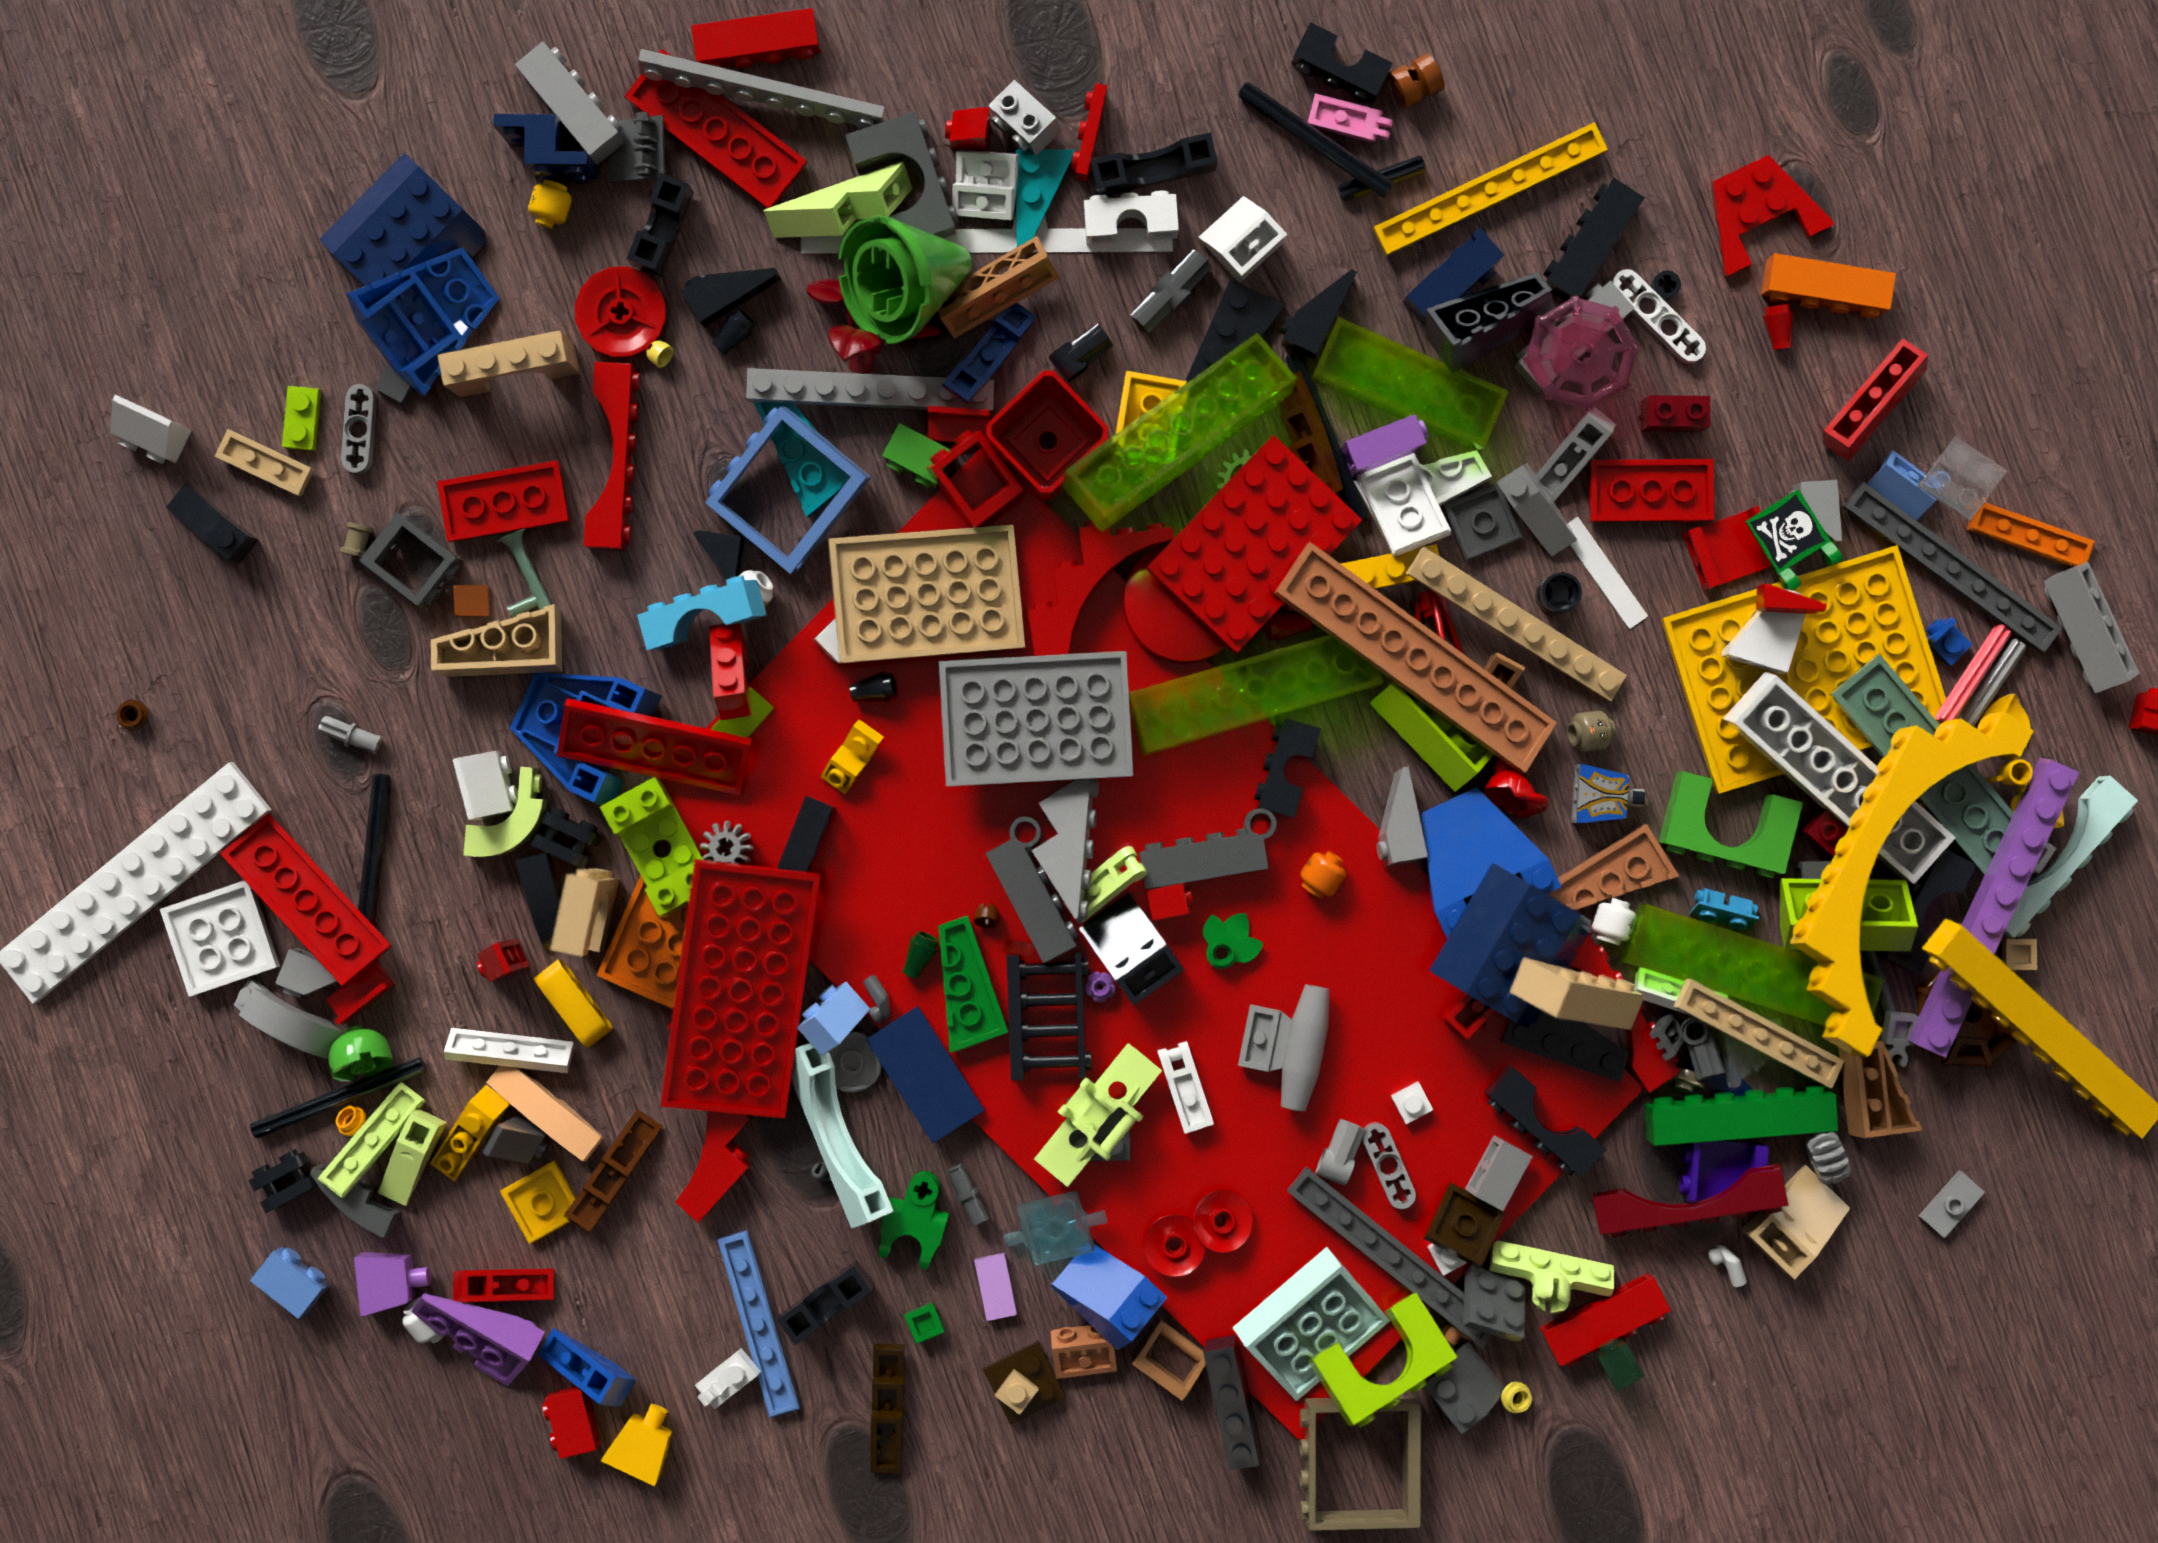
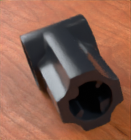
(1074, 357)

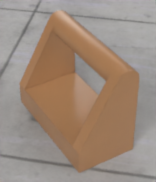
(1160, 1373)

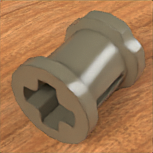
(356, 539)

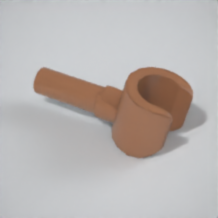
(1453, 1334)

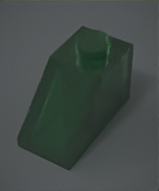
(1618, 1364)

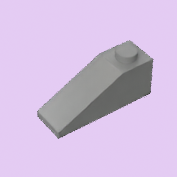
(1575, 452)
(1537, 509)
(1401, 830)

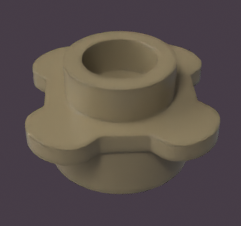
(1686, 1081)

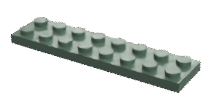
(1960, 801)

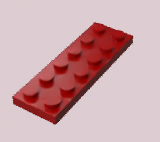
(721, 136)
(653, 746)
(306, 900)

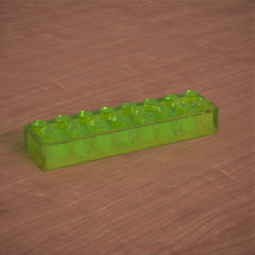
(1179, 432)
(1248, 692)
(1731, 963)

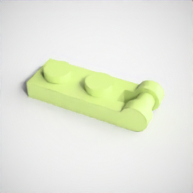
(1109, 881)

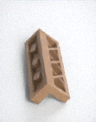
(998, 291)

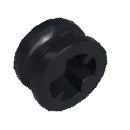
(1673, 279)

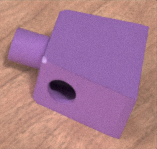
(387, 1280)

